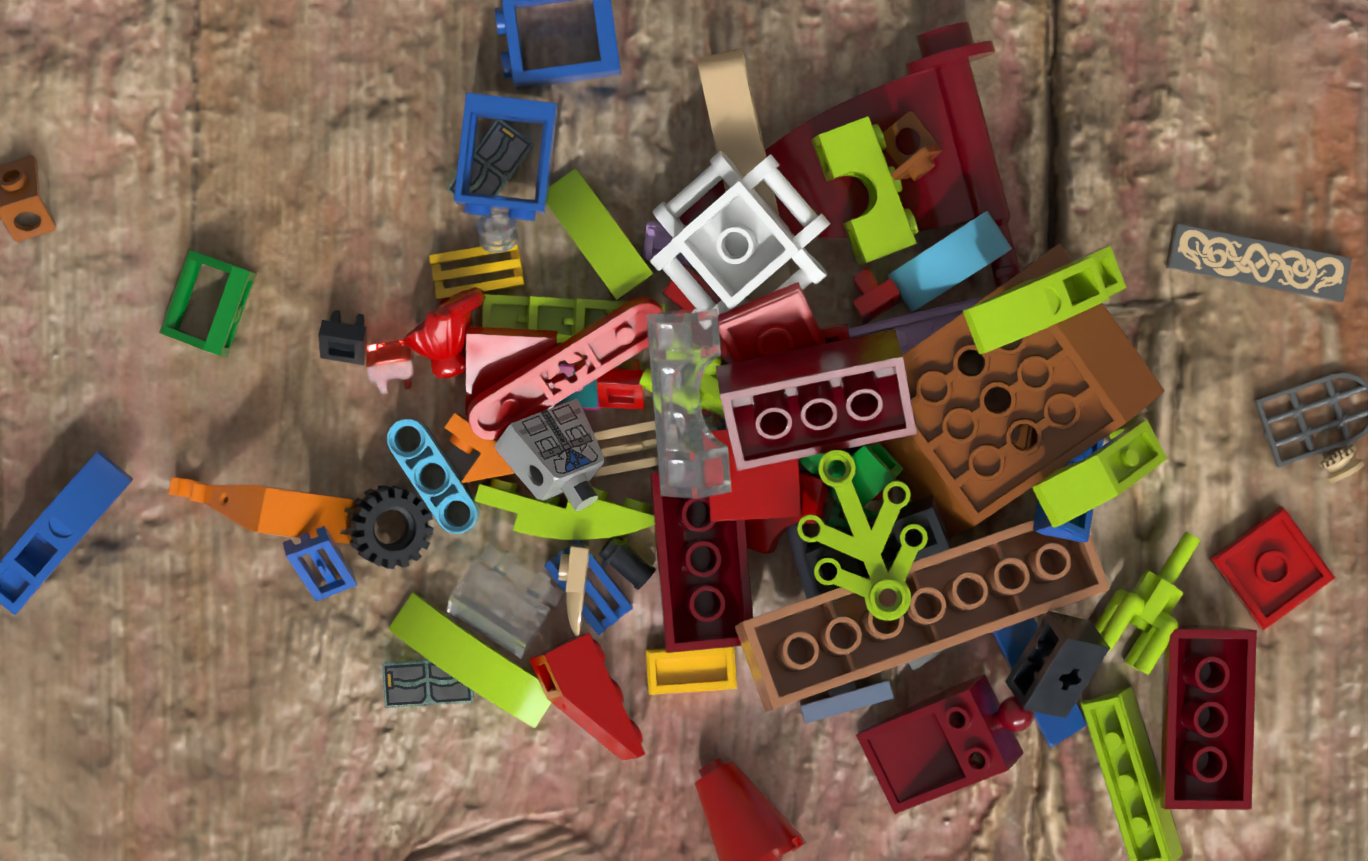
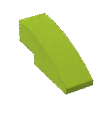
(597, 235)

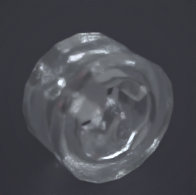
(497, 232)

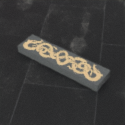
(1258, 263)

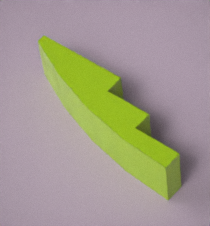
(545, 313)

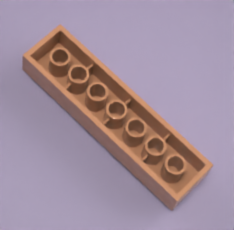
(952, 601)

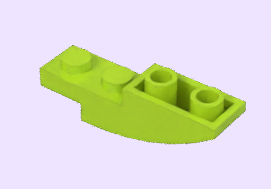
(1044, 300)
(561, 522)

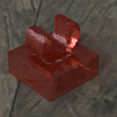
(389, 362)

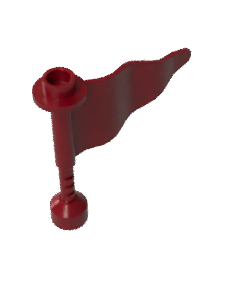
(948, 103)

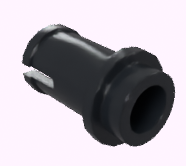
(626, 561)

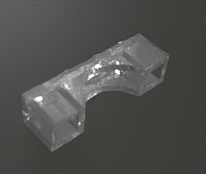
(689, 455)

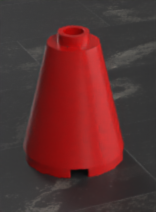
(741, 817)

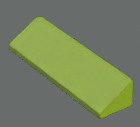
(1131, 776)

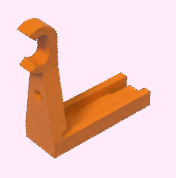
(271, 508)

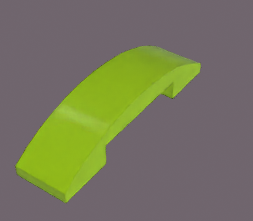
(470, 660)

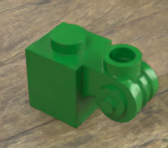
(873, 470)

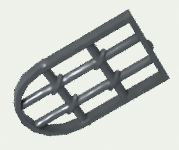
(1306, 431)

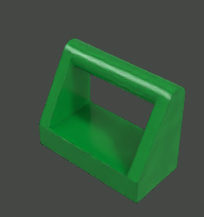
(227, 314)

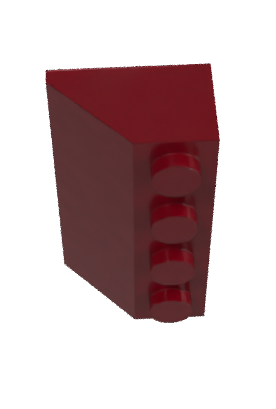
(816, 399)

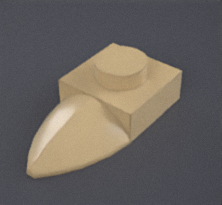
(574, 570)

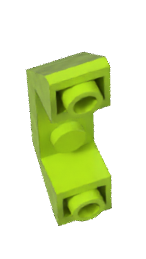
(1103, 474)

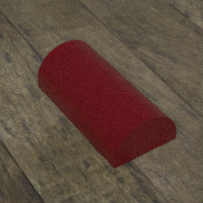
(700, 573)
(1208, 718)

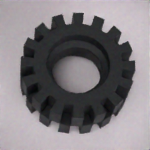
(415, 531)

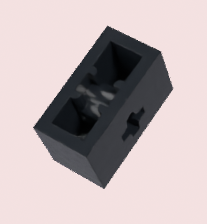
(1057, 664)

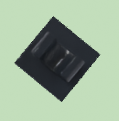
(343, 341)

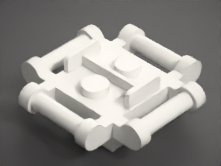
(738, 236)

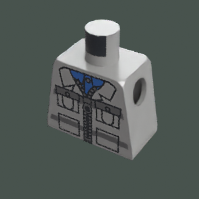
(554, 453)

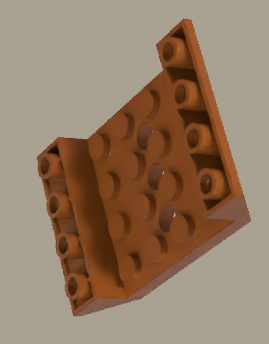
(1064, 381)

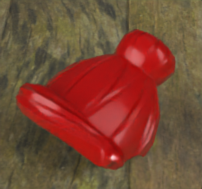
(444, 333)

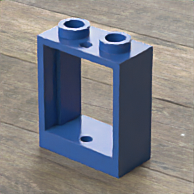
(512, 59)
(512, 110)

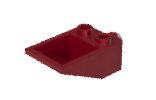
(945, 743)

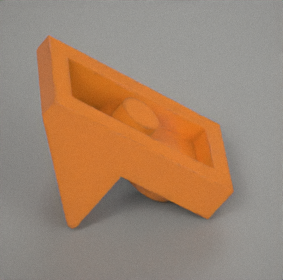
(489, 462)

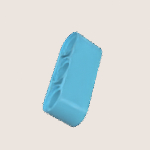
(950, 261)
(413, 465)

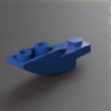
(59, 529)

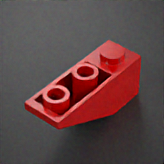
(582, 689)

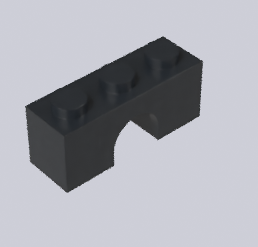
(921, 512)

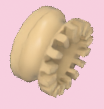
(1342, 465)

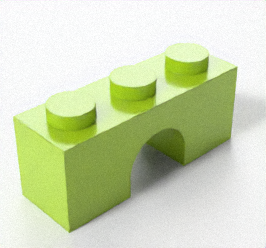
(857, 152)

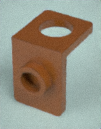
(919, 162)
(21, 194)

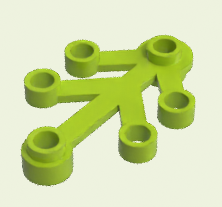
(866, 543)

